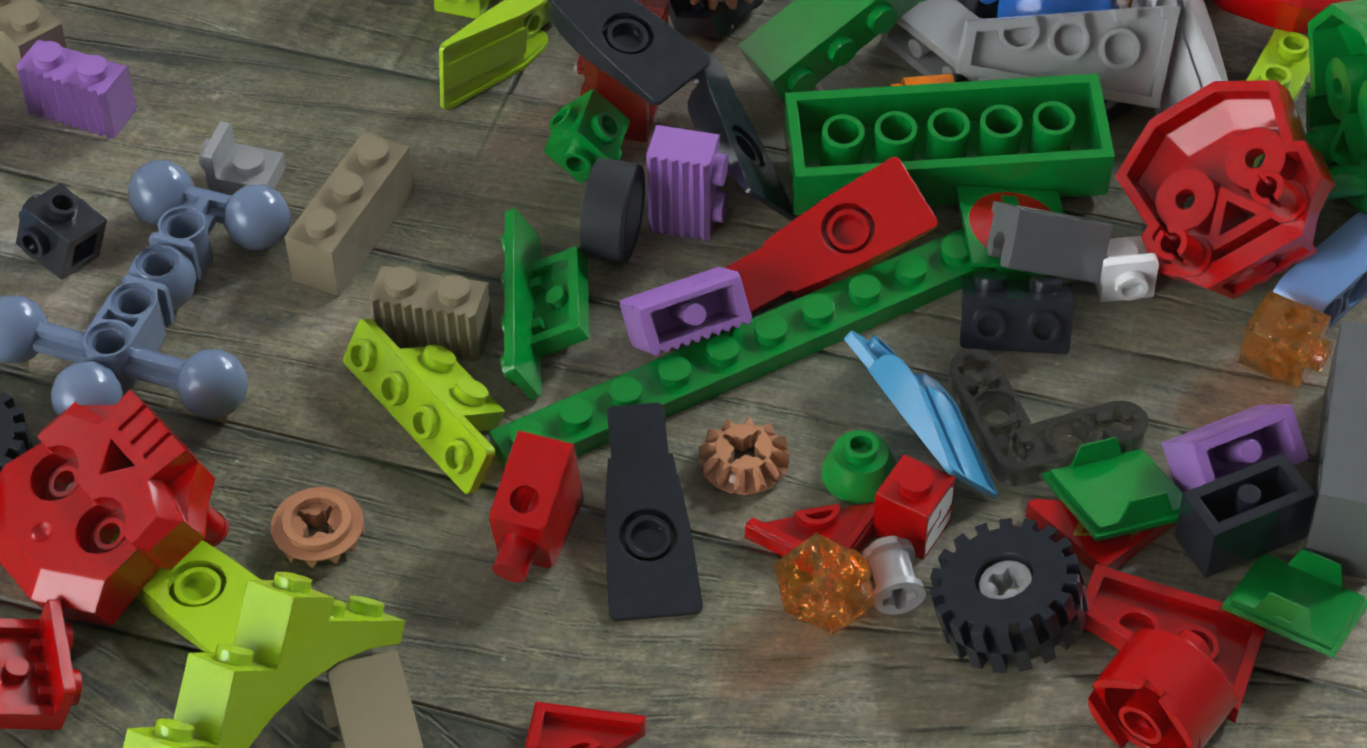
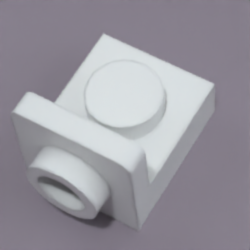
(1127, 271)

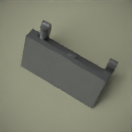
(1048, 242)

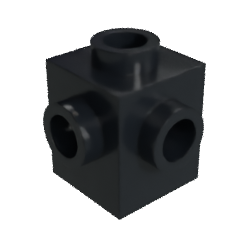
(60, 231)

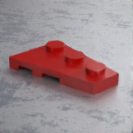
(1129, 603)

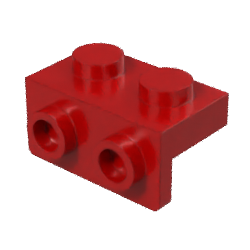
(37, 671)

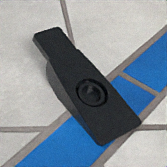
(630, 45)
(719, 111)
(646, 521)

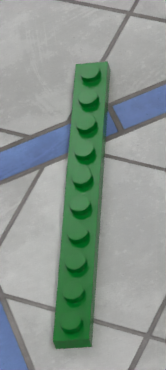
(757, 348)

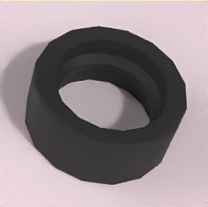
(612, 210)

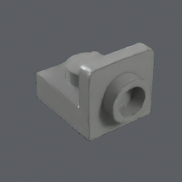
(235, 165)

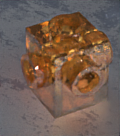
(1286, 340)
(824, 584)

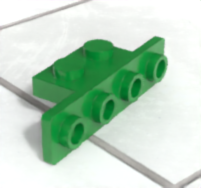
(542, 303)

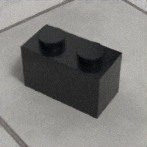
(1244, 515)

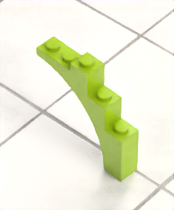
(279, 646)

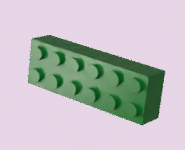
(953, 135)

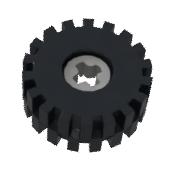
(1023, 620)

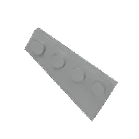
(1122, 45)

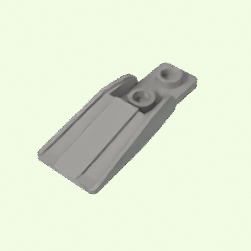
(1194, 53)

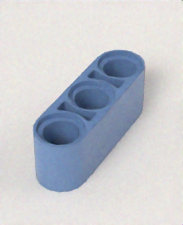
(1333, 277)

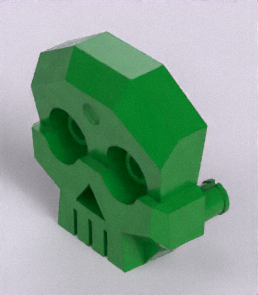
(1339, 97)

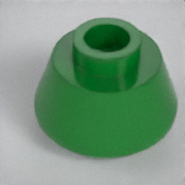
(857, 466)

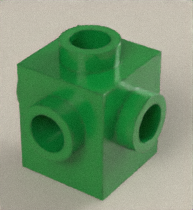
(585, 132)

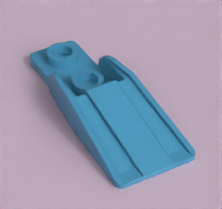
(927, 410)

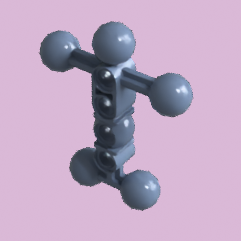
(131, 323)

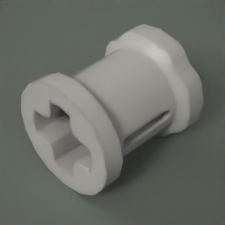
(895, 582)

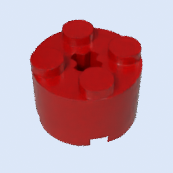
(1162, 692)

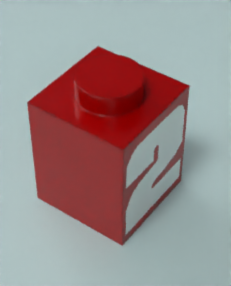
(914, 504)

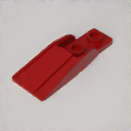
(838, 237)

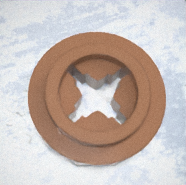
(745, 474)
(315, 508)

